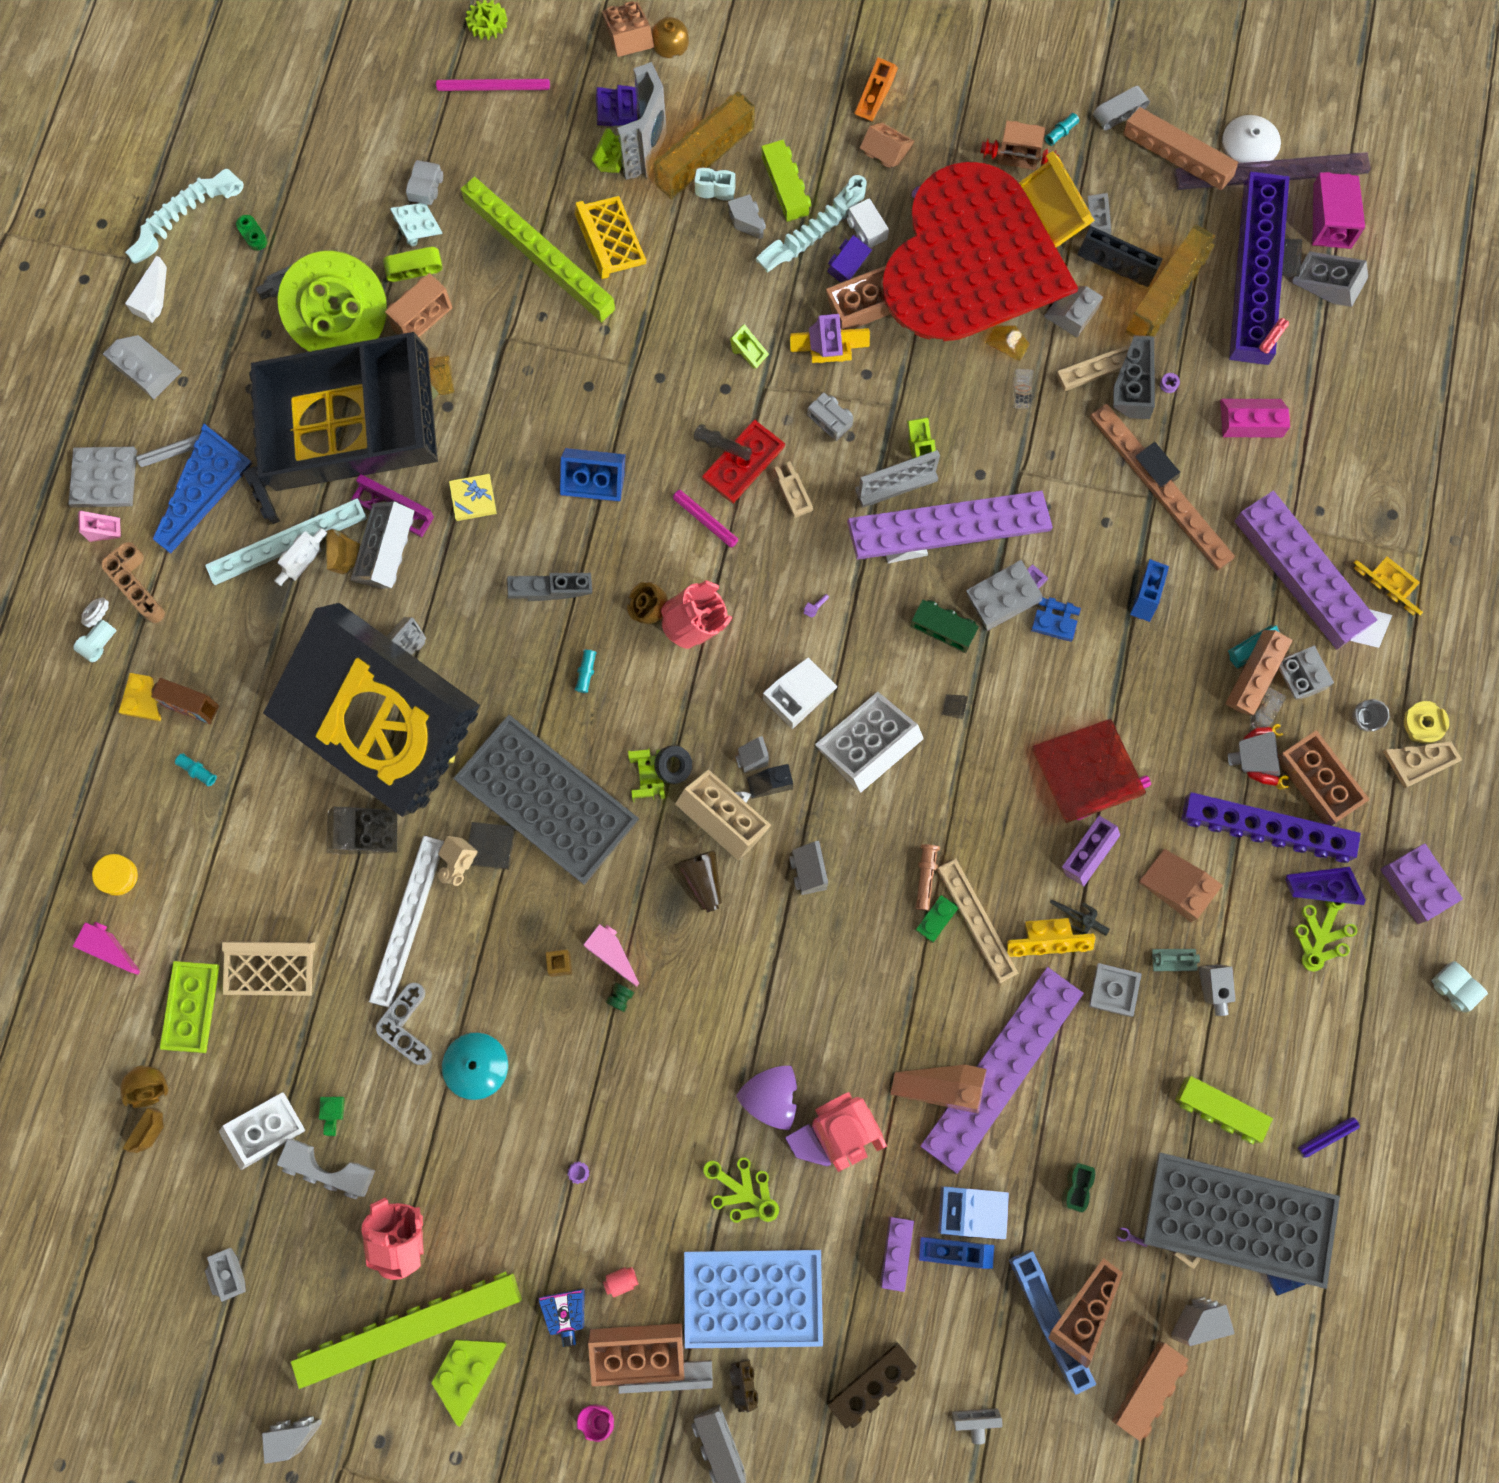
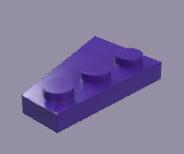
(1326, 885)

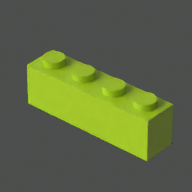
(785, 180)
(1224, 1110)

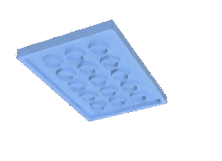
(753, 1299)

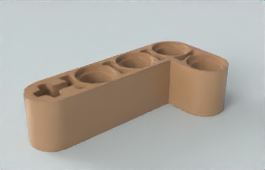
(134, 587)

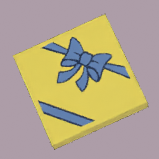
(472, 497)

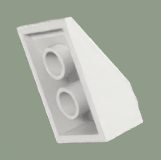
(261, 1130)

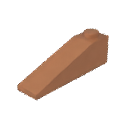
(947, 1086)

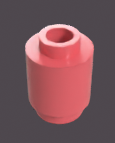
(620, 1281)

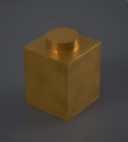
(558, 963)

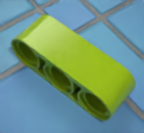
(412, 264)

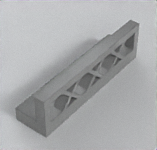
(696, 1376)

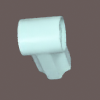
(92, 645)

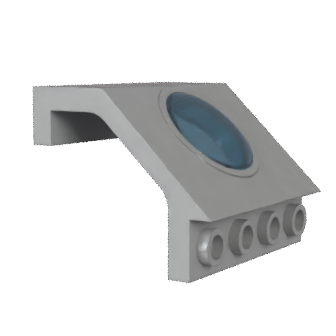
(643, 138)

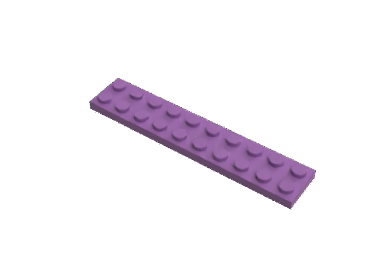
(949, 524)
(1007, 1065)

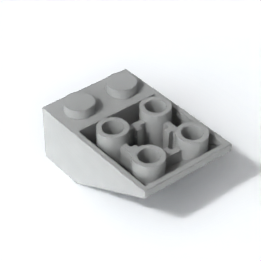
(408, 635)

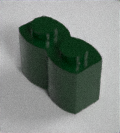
(1080, 1180)

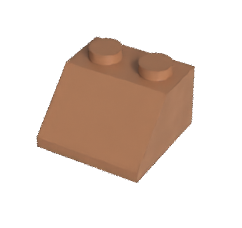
(886, 144)

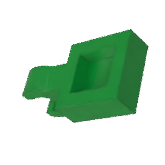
(331, 1110)

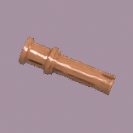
(927, 866)

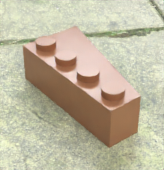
(1084, 1319)

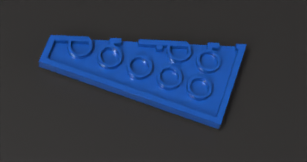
(204, 481)

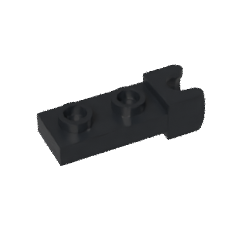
(261, 495)

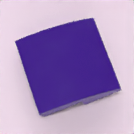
(616, 106)

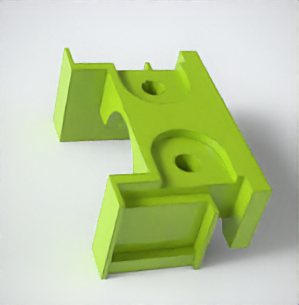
(647, 775)

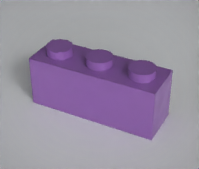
(1091, 851)
(896, 1254)

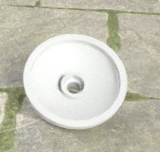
(1244, 146)

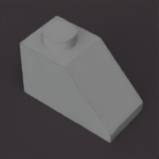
(752, 755)

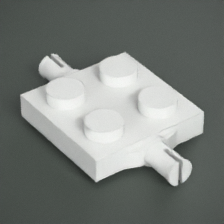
(299, 556)

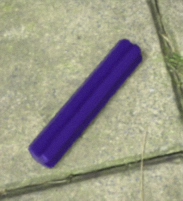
(1328, 1137)

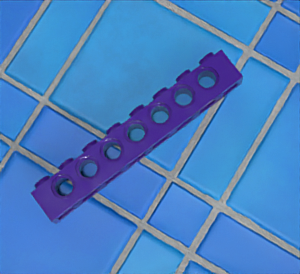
(1346, 840)

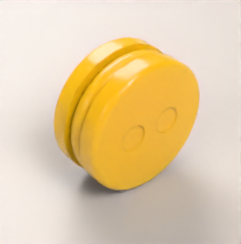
(114, 874)

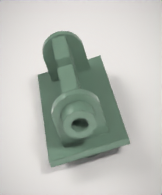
(1175, 959)

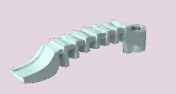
(222, 184)
(793, 245)

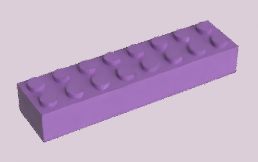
(1305, 570)

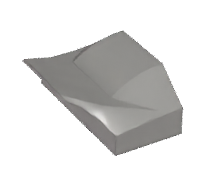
(225, 1275)

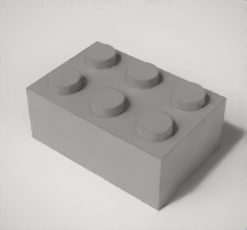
(1004, 595)

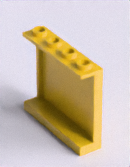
(1056, 200)

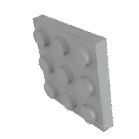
(102, 477)

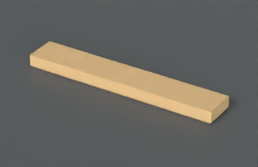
(977, 921)

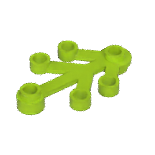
(1322, 936)
(744, 1193)

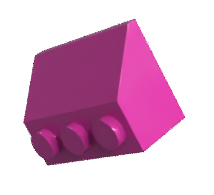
(1254, 418)

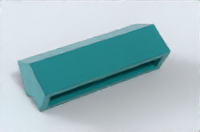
(1240, 653)

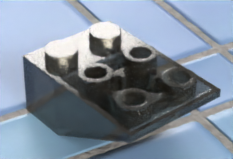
(361, 831)

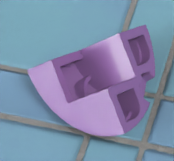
(770, 1097)

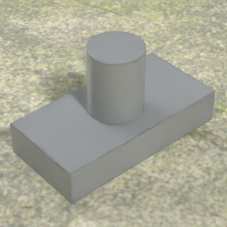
(977, 1422)

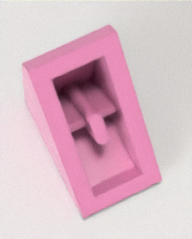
(98, 527)

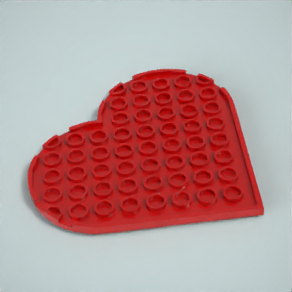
(973, 256)

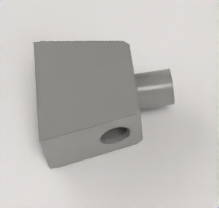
(1214, 980)

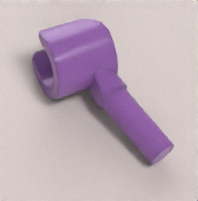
(811, 610)
(1131, 1238)

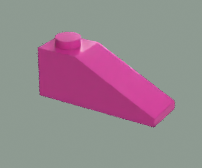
(103, 945)

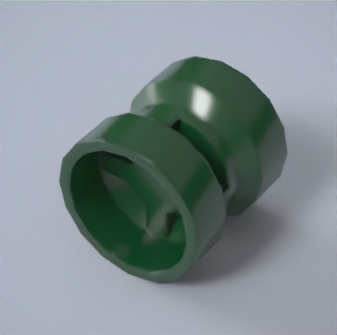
(620, 997)

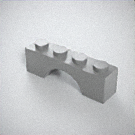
(300, 1159)

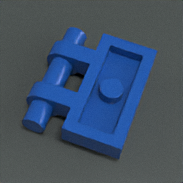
(1055, 625)

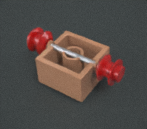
(1019, 146)

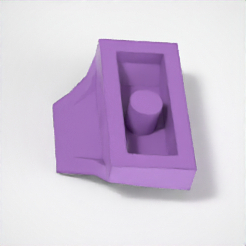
(826, 336)

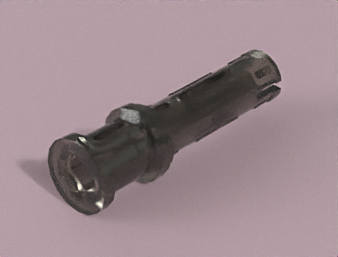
(715, 439)

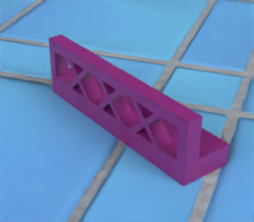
(388, 495)

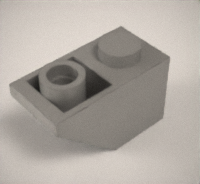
(745, 216)

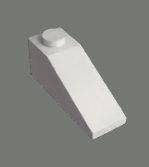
(148, 295)

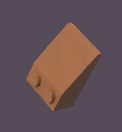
(1180, 885)

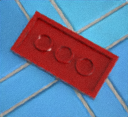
(732, 474)

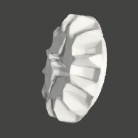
(94, 612)

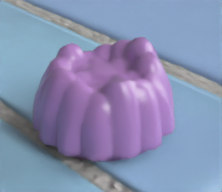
(578, 1172)

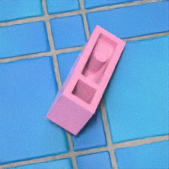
(608, 948)

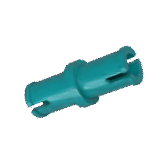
(1061, 129)
(585, 671)
(195, 769)

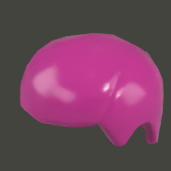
(595, 1422)

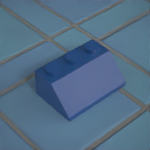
(592, 474)

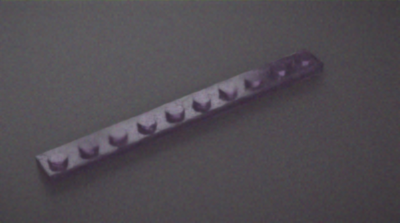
(1294, 168)

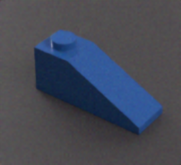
(1149, 591)
(956, 1253)

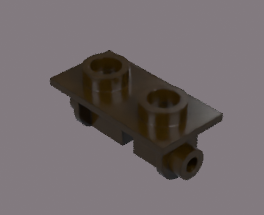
(746, 1397)

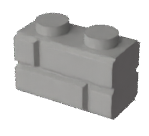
(830, 416)

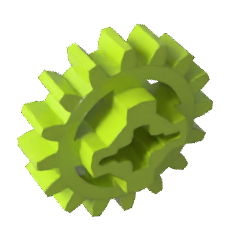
(486, 19)

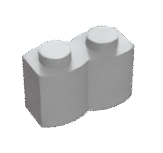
(424, 182)

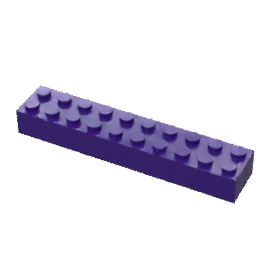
(1259, 266)

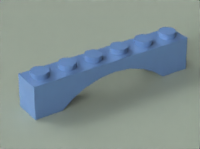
(1047, 1314)

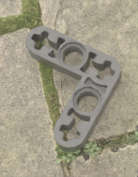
(398, 1022)

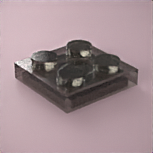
(493, 845)

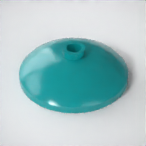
(489, 1071)

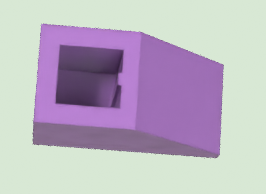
(807, 1147)

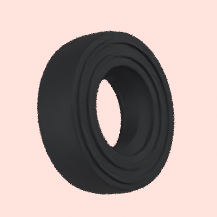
(661, 764)

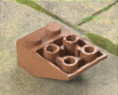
(628, 28)

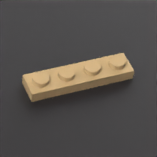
(1092, 369)

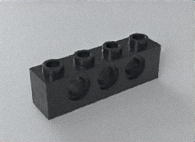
(1119, 256)

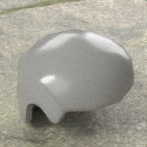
(1371, 715)

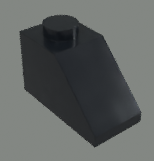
(770, 781)

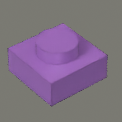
(1038, 577)

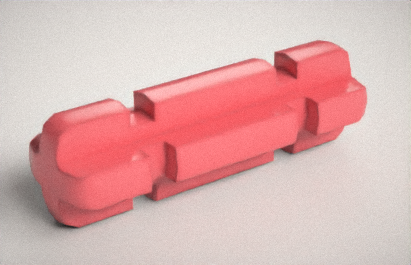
(1274, 335)

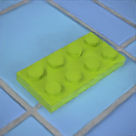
(189, 1007)

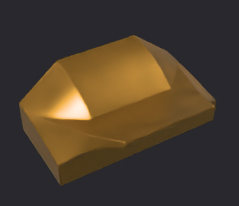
(340, 552)
(145, 1131)

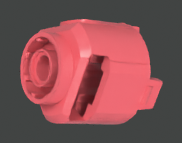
(691, 612)
(845, 1128)
(393, 1239)

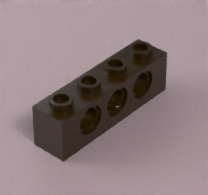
(858, 1387)

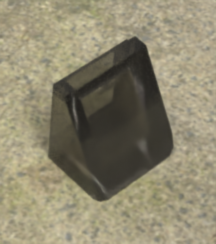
(955, 706)

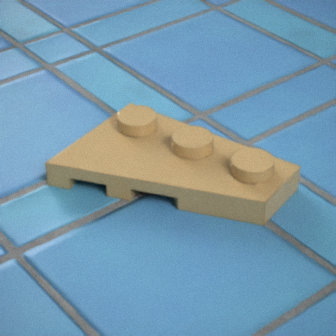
(1421, 762)

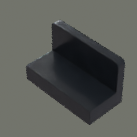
(1158, 465)

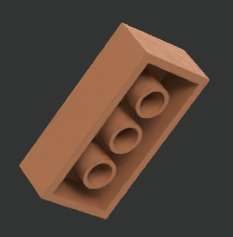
(1322, 779)

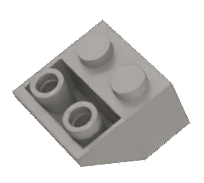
(1305, 673)
(288, 1439)

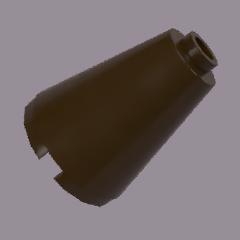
(702, 879)

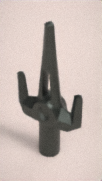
(1087, 920)

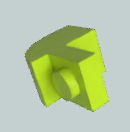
(920, 437)

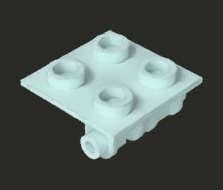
(415, 222)

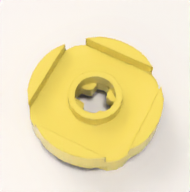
(1417, 731)

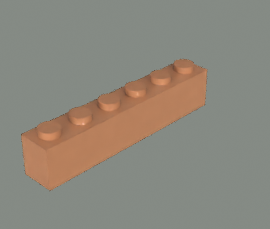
(1180, 148)

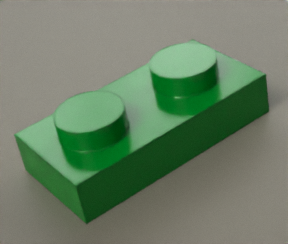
(937, 919)

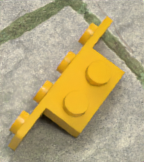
(850, 339)
(1394, 579)
(1049, 938)

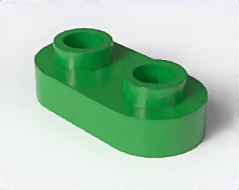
(250, 231)

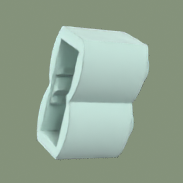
(715, 184)
(1459, 987)

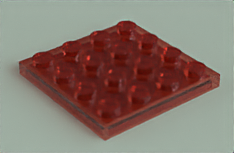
(1088, 770)

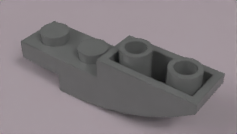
(549, 587)

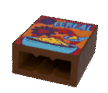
(184, 700)

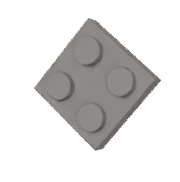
(1115, 990)

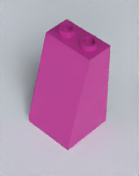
(1337, 210)

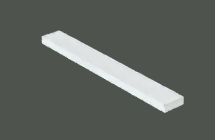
(406, 922)

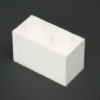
(867, 223)

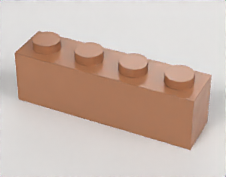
(1258, 672)
(1150, 1391)

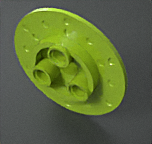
(342, 278)

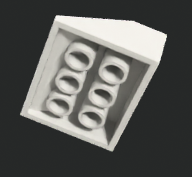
(870, 741)

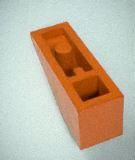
(876, 89)

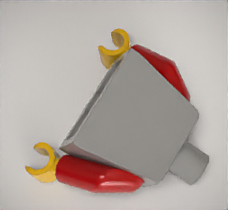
(1260, 756)

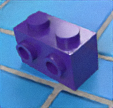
(849, 260)

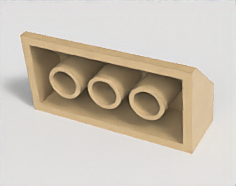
(722, 814)

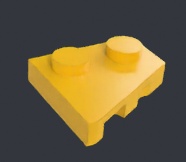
(138, 699)

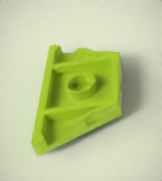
(465, 1374)

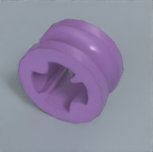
(1170, 377)

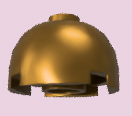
(670, 37)
(646, 603)
(143, 1087)

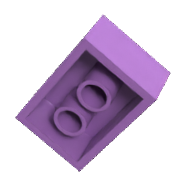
(1421, 884)

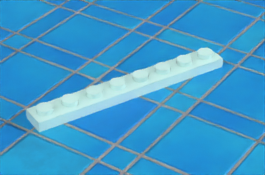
(275, 545)

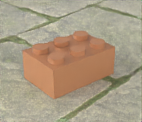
(419, 307)

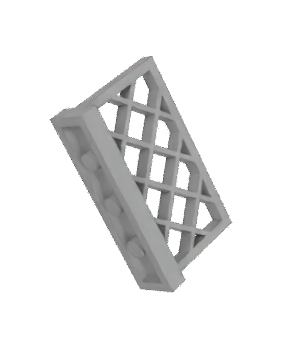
(898, 479)

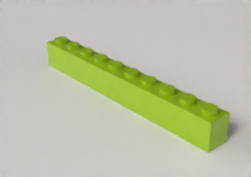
(538, 249)
(405, 1331)

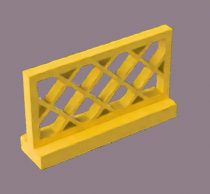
(593, 239)

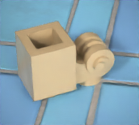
(458, 856)

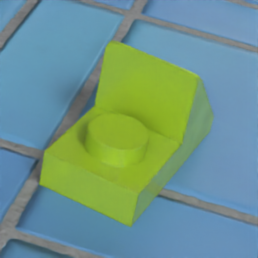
(746, 344)

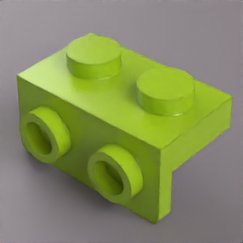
(608, 153)

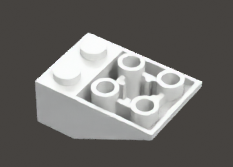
(798, 692)

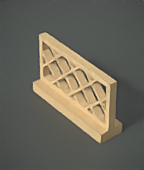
(268, 949)

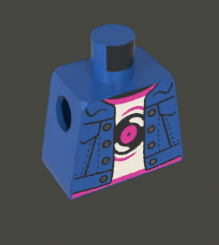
(564, 1314)

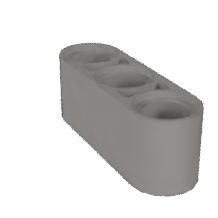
(1120, 107)

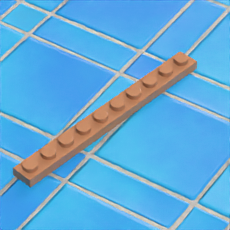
(1168, 495)

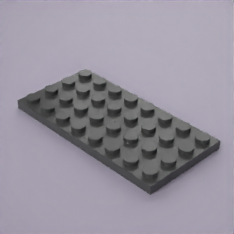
(546, 799)
(1241, 1220)

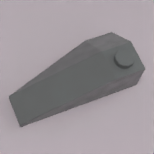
(1136, 381)

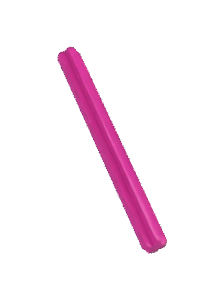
(492, 84)

